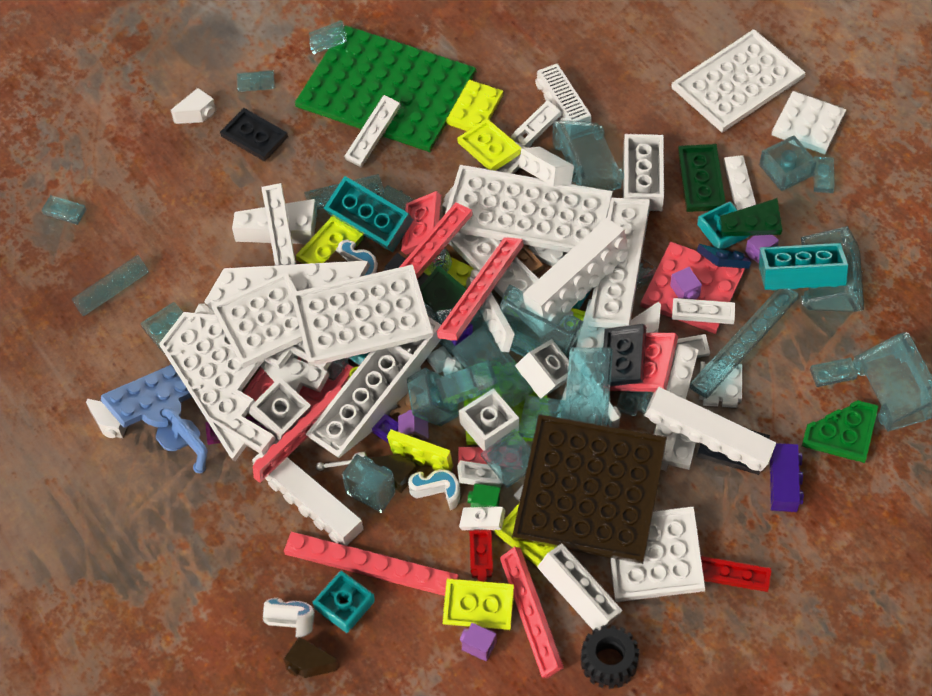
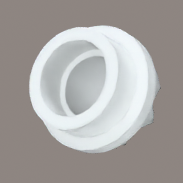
(451, 365)

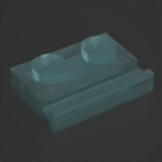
(327, 37)

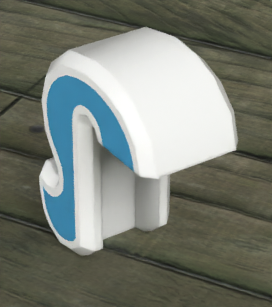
(346, 250)
(437, 482)
(289, 614)

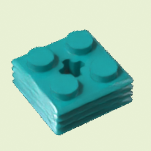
(710, 226)
(343, 588)

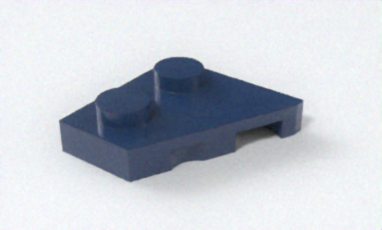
(723, 257)

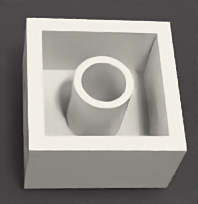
(544, 368)
(279, 408)
(488, 419)

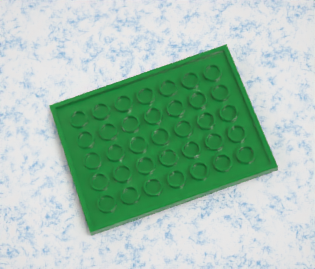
(369, 66)

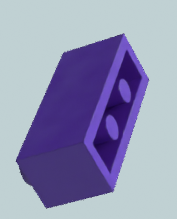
(785, 478)

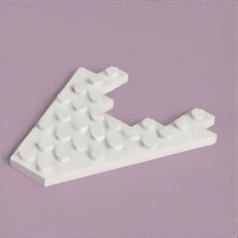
(303, 276)
(216, 378)

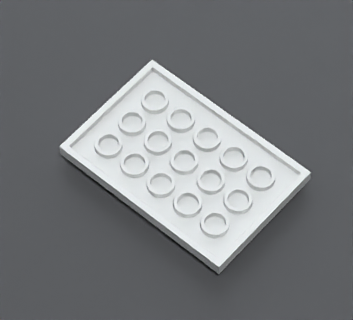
(738, 80)
(361, 315)

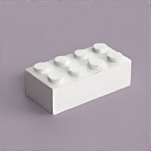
(644, 169)

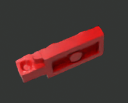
(481, 554)

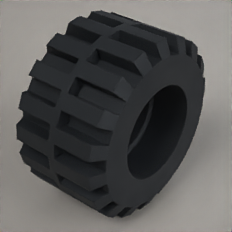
(609, 639)

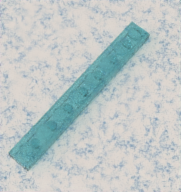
(743, 342)

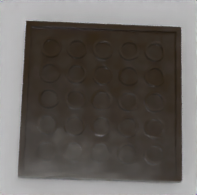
(590, 488)

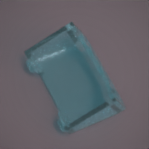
(588, 151)
(840, 298)
(533, 330)
(898, 381)

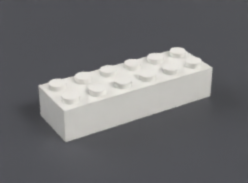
(577, 272)

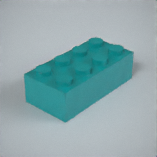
(368, 213)
(803, 266)

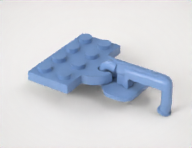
(158, 404)

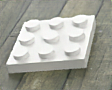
(809, 121)

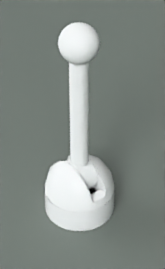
(320, 466)

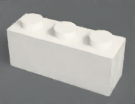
(546, 166)

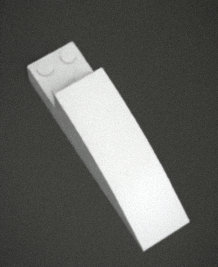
(370, 394)

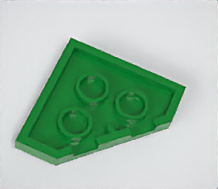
(843, 432)

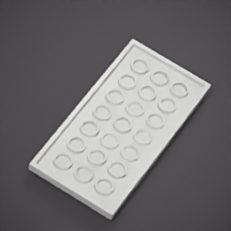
(528, 208)

